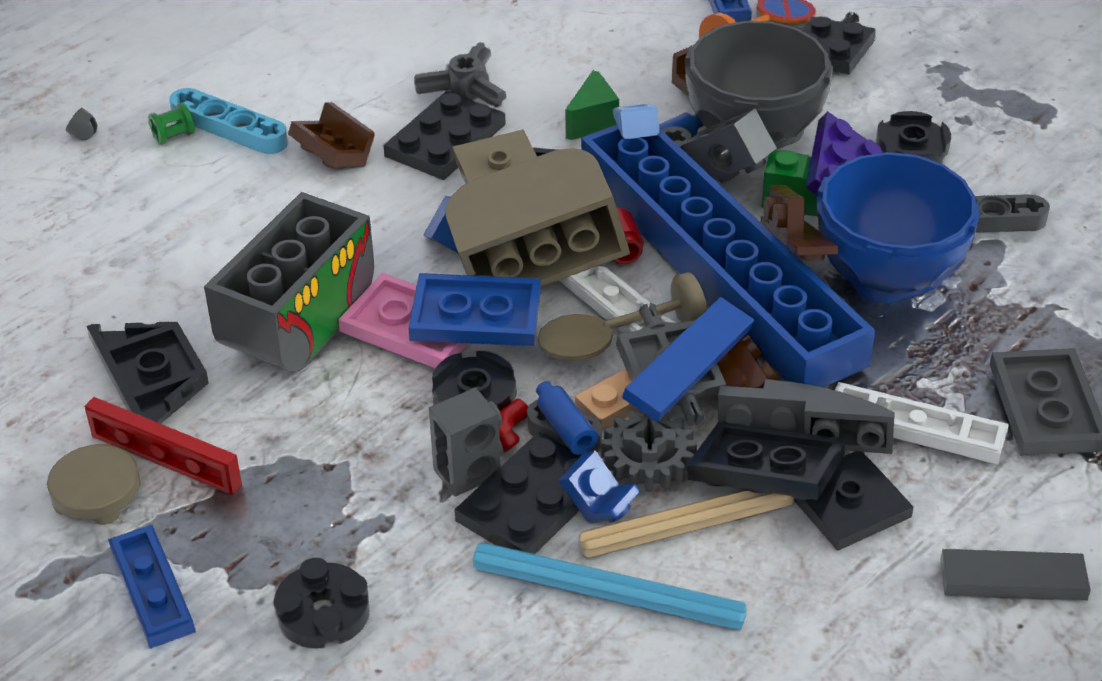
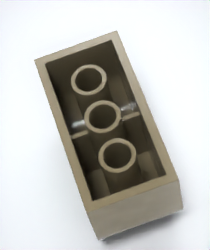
(537, 219)

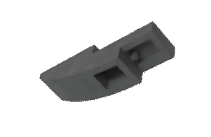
(810, 411)

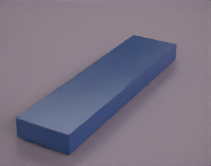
(688, 359)

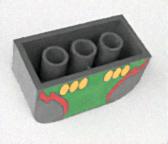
(292, 283)

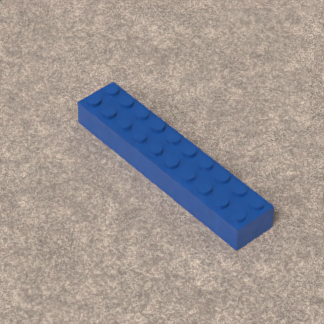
(705, 231)

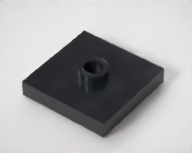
(856, 502)

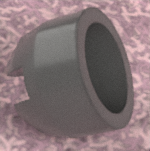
(82, 125)

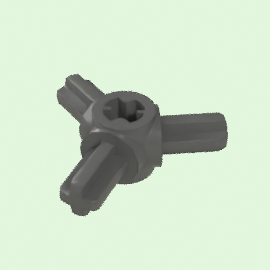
(464, 76)

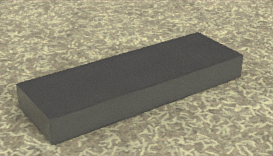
(1014, 574)

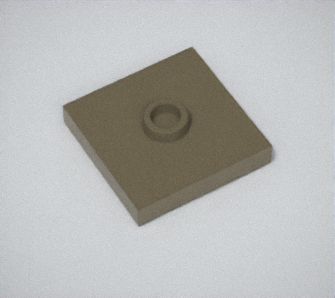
(492, 154)

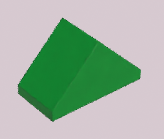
(591, 108)

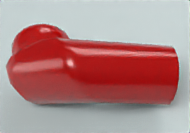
(511, 416)

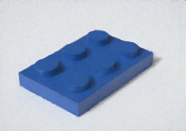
(475, 309)

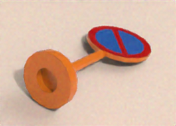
(777, 10)

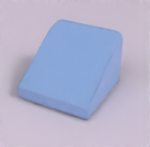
(637, 120)

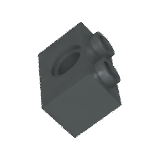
(731, 146)

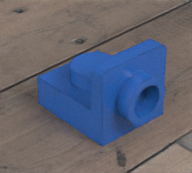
(596, 489)

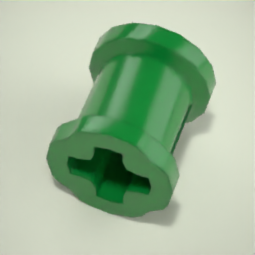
(180, 114)

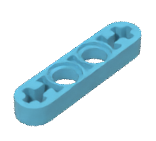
(261, 134)

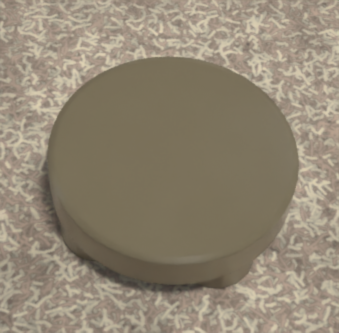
(93, 483)

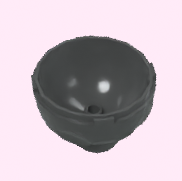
(759, 68)

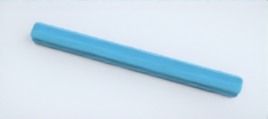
(610, 586)

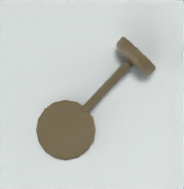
(586, 336)

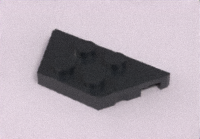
(150, 366)

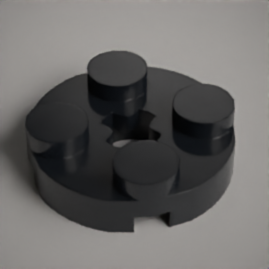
(929, 142)
(486, 368)
(316, 582)

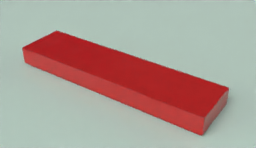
(164, 445)

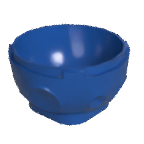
(896, 223)

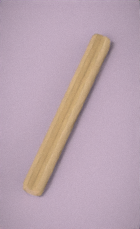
(678, 521)

